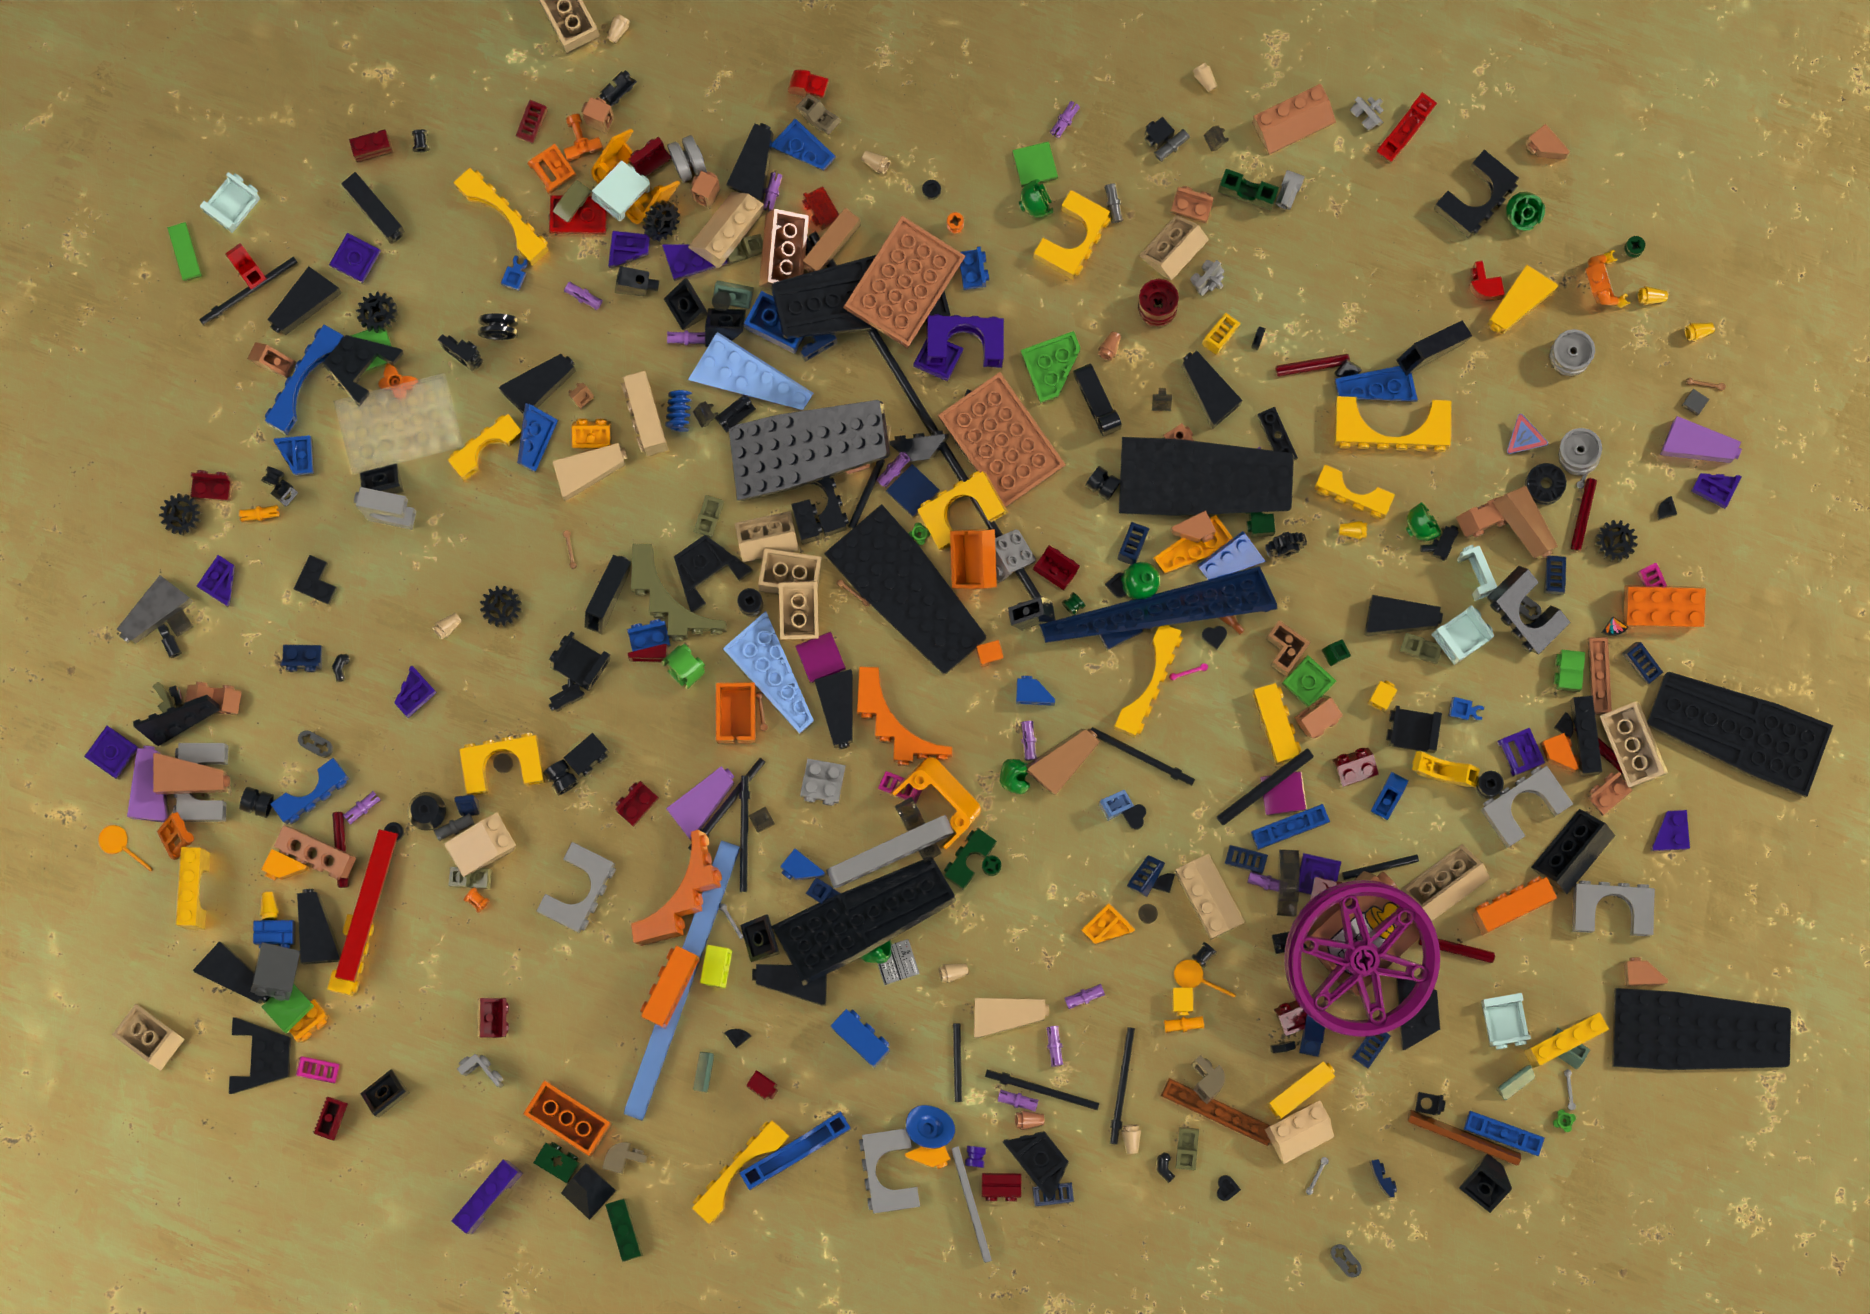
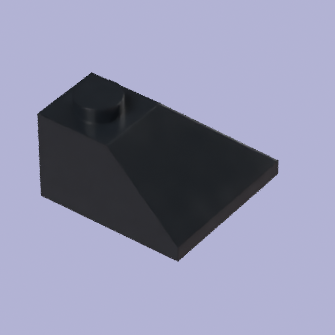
(727, 322)
(1487, 1183)
(588, 1191)

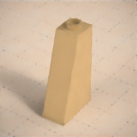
(587, 468)
(1000, 1015)

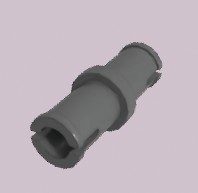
(1171, 145)
(1113, 203)
(454, 827)

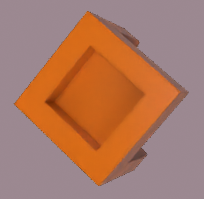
(989, 652)

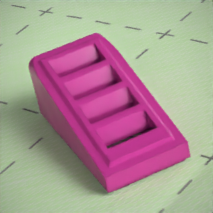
(1657, 574)
(885, 780)
(301, 1063)

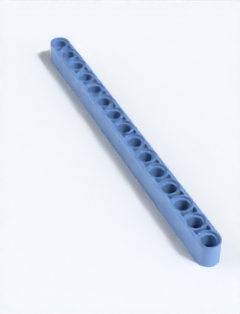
(694, 943)

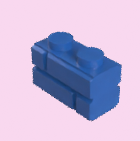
(274, 932)

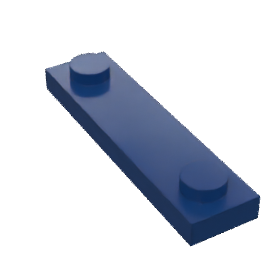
(1290, 826)
(1504, 1133)

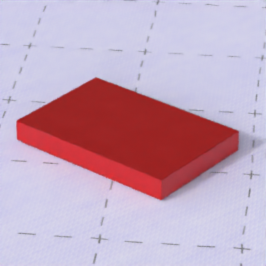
(587, 220)

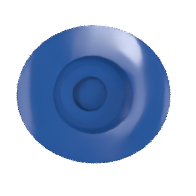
(929, 1126)

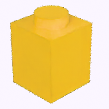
(1383, 695)
(1182, 1001)

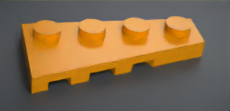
(1188, 552)

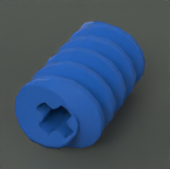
(677, 410)

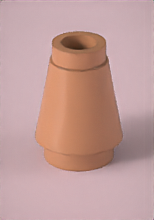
(1109, 346)
(1028, 1120)

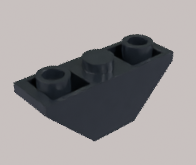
(920, 446)

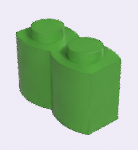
(1570, 670)

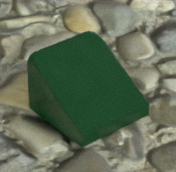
(1336, 652)

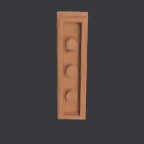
(1599, 674)

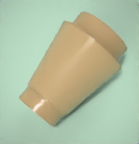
(618, 28)
(1205, 77)
(876, 162)
(446, 626)
(951, 972)
(1131, 1138)

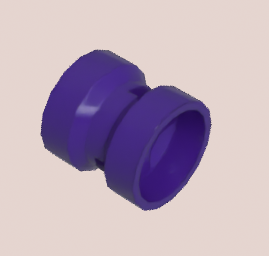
(975, 1156)

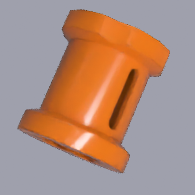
(951, 226)
(476, 900)

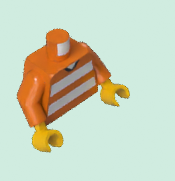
(1600, 281)

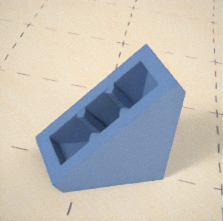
(1115, 804)

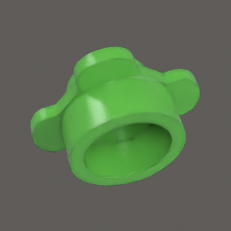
(919, 538)
(1570, 1118)

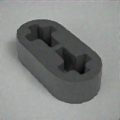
(1530, 604)
(317, 740)
(1342, 1263)

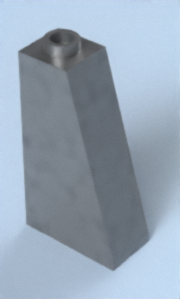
(153, 610)

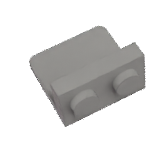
(1011, 554)
(469, 1064)

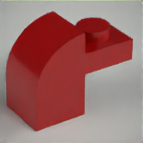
(804, 82)
(245, 266)
(1485, 289)

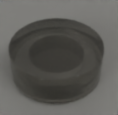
(721, 301)
(503, 763)
(1147, 913)

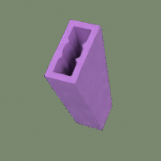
(1698, 442)
(143, 802)
(700, 802)

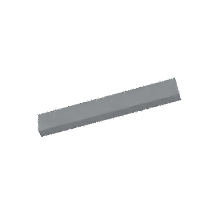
(971, 1204)

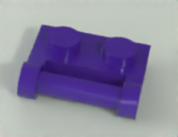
(1527, 750)

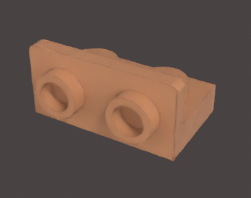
(1192, 204)
(1609, 793)

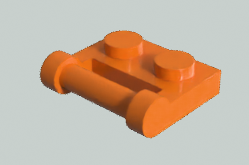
(557, 165)
(172, 830)

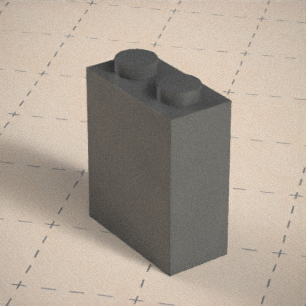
(275, 971)

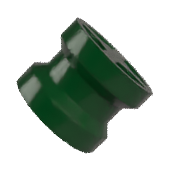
(1632, 250)
(1073, 604)
(993, 863)

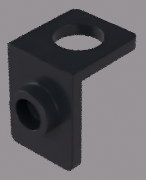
(281, 491)
(1437, 1107)

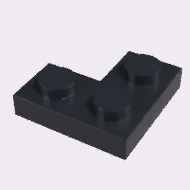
(310, 581)

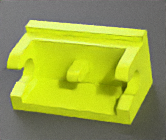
(716, 966)

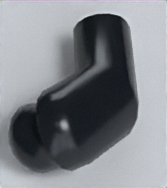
(338, 665)
(1162, 1167)

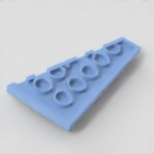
(739, 371)
(765, 664)

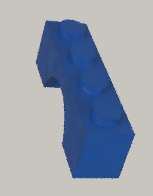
(330, 777)

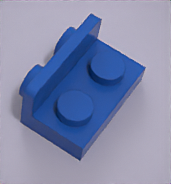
(973, 270)
(648, 635)

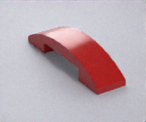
(1407, 127)

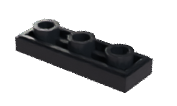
(1272, 425)

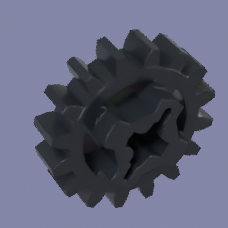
(661, 220)
(379, 319)
(176, 507)
(1286, 544)
(1622, 544)
(508, 605)

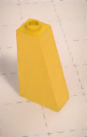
(1523, 297)
(1301, 1090)

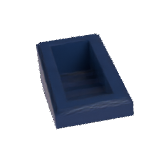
(1130, 555)
(1554, 589)
(1638, 666)
(467, 804)
(1259, 870)
(1147, 884)
(1361, 1060)
(1070, 1198)

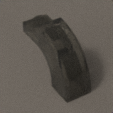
(912, 819)
(1288, 882)

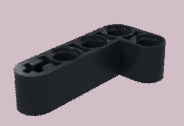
(1097, 401)

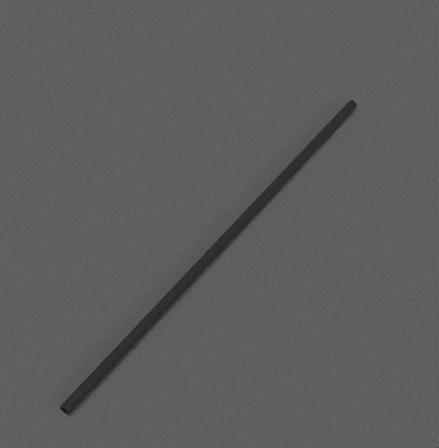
(931, 427)

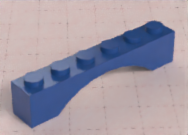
(283, 413)
(795, 1151)

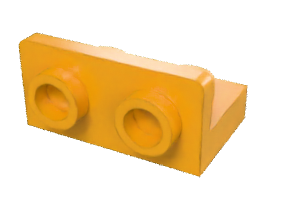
(591, 433)
(313, 1019)

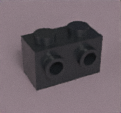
(806, 522)
(1031, 613)
(586, 755)

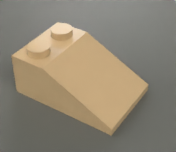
(798, 610)
(480, 845)
(148, 1037)

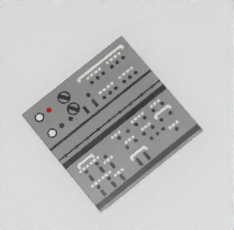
(900, 964)

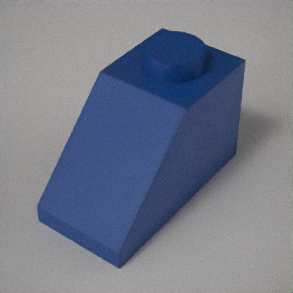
(1032, 692)
(1389, 795)
(800, 867)

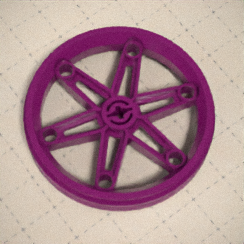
(1370, 965)

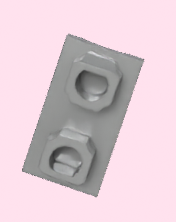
(1372, 119)
(1210, 279)

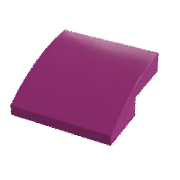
(820, 657)
(1286, 796)

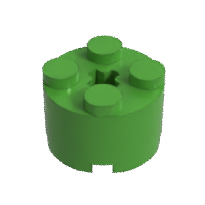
(684, 666)

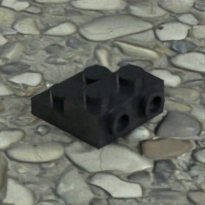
(463, 352)

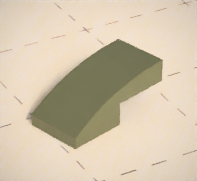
(572, 200)
(747, 248)
(709, 516)
(1421, 648)
(167, 703)
(477, 879)
(1187, 1148)

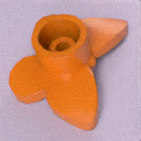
(393, 378)

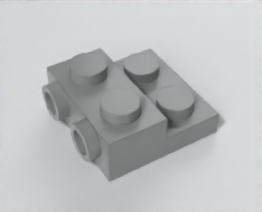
(822, 782)

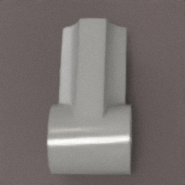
(1290, 186)

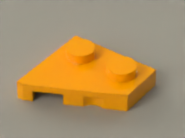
(1107, 925)

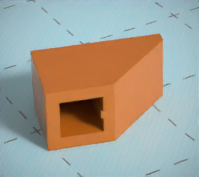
(1559, 752)

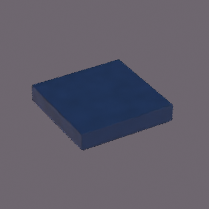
(912, 490)

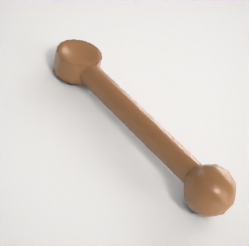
(1721, 386)
(567, 534)
(840, 583)
(763, 727)

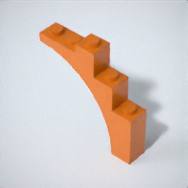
(887, 727)
(687, 900)

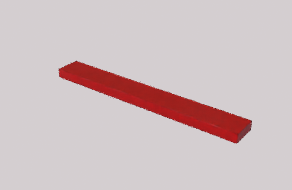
(366, 906)

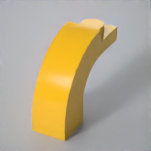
(1445, 771)

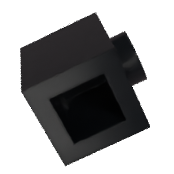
(1158, 132)

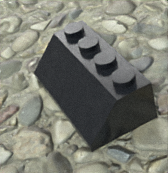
(1573, 851)

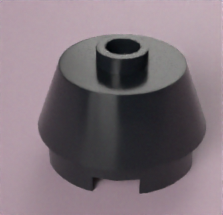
(426, 811)

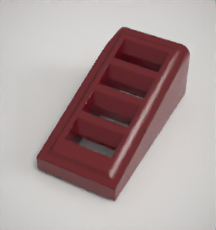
(525, 119)
(650, 654)

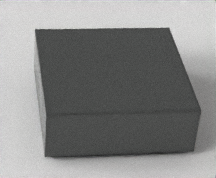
(1695, 402)

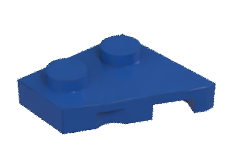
(297, 453)

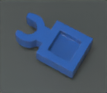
(514, 276)
(1462, 709)

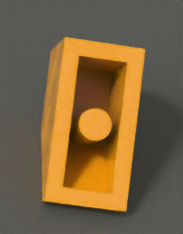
(281, 866)
(930, 1156)

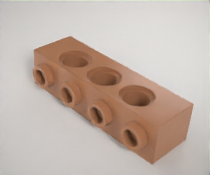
(342, 861)

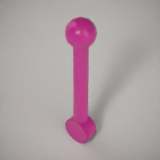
(1203, 667)

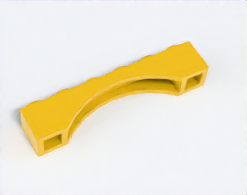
(474, 189)
(1131, 716)
(712, 1202)

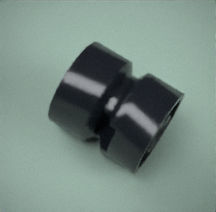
(1103, 483)
(750, 602)
(560, 776)
(1489, 784)
(257, 802)

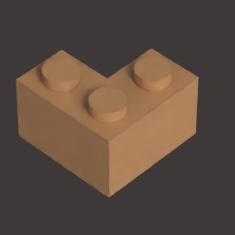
(1291, 646)

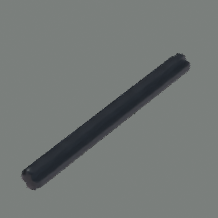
(1265, 786)

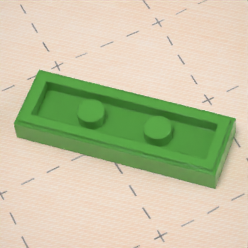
(184, 251)

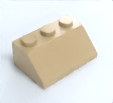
(1174, 247)
(766, 532)
(787, 567)
(1300, 1132)

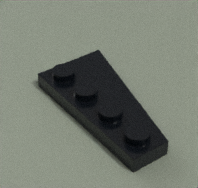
(176, 720)

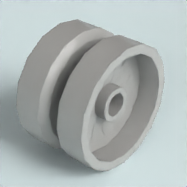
(688, 158)
(1579, 344)
(1589, 452)

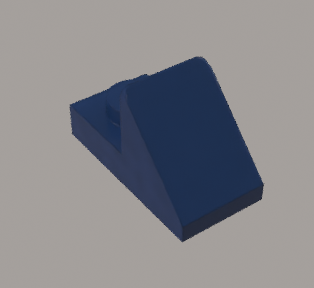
(821, 344)
(1312, 1037)

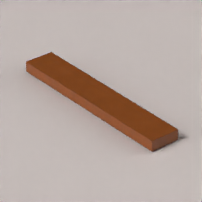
(1216, 1111)
(1464, 1137)

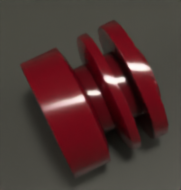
(1160, 293)

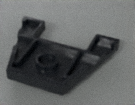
(352, 358)
(700, 563)
(268, 1056)

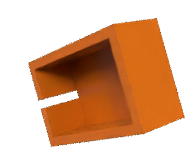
(973, 558)
(735, 712)

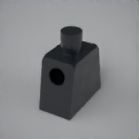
(627, 282)

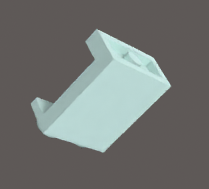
(620, 190)
(231, 202)
(1481, 570)
(1463, 634)
(1505, 1020)

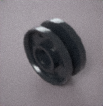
(498, 326)
(1554, 476)

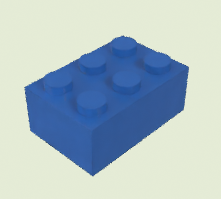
(765, 323)
(861, 1037)

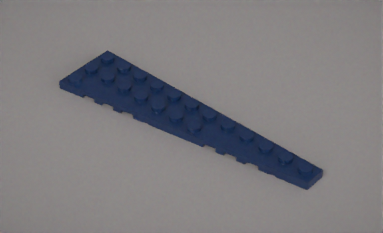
(1209, 599)

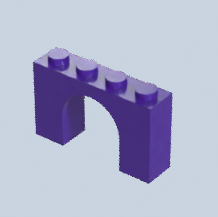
(987, 330)
(472, 1213)

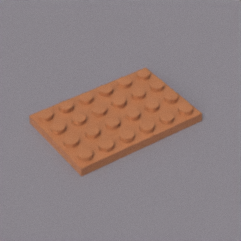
(904, 282)
(1001, 439)

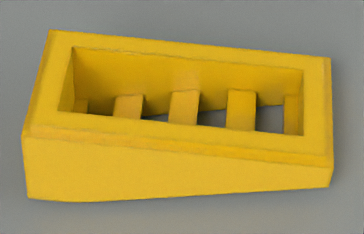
(1215, 344)

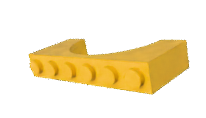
(1353, 431)

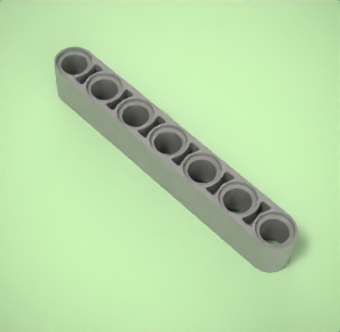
(890, 851)

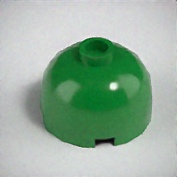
(1035, 200)
(1525, 210)
(1422, 524)
(1140, 580)

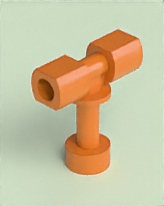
(581, 144)

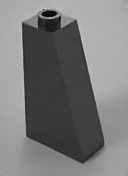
(753, 163)
(372, 207)
(302, 301)
(1433, 347)
(538, 383)
(1210, 389)
(607, 594)
(1398, 616)
(837, 703)
(315, 931)
(229, 971)
(786, 981)

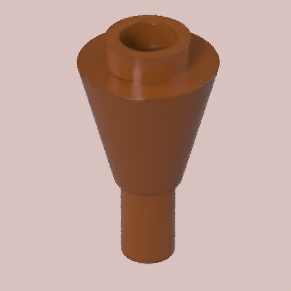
(1232, 621)

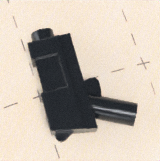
(1442, 546)
(570, 694)

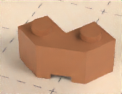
(1479, 519)
(226, 697)

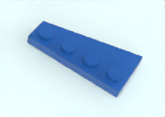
(1382, 384)

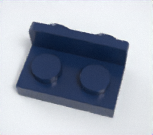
(302, 657)

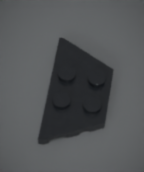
(1424, 1022)
(1040, 1160)

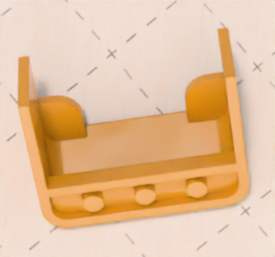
(610, 157)
(934, 772)

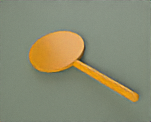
(114, 840)
(1190, 975)

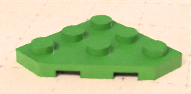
(1051, 364)

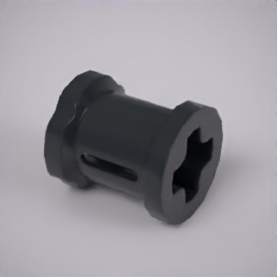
(420, 141)
(1204, 954)

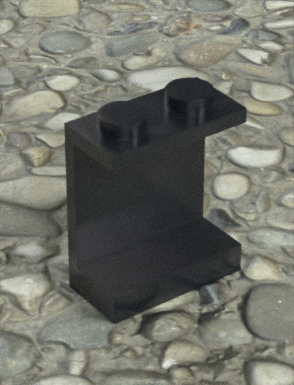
(578, 662)
(1414, 730)

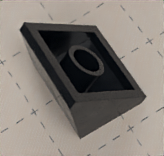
(685, 305)
(383, 479)
(760, 938)
(384, 1093)

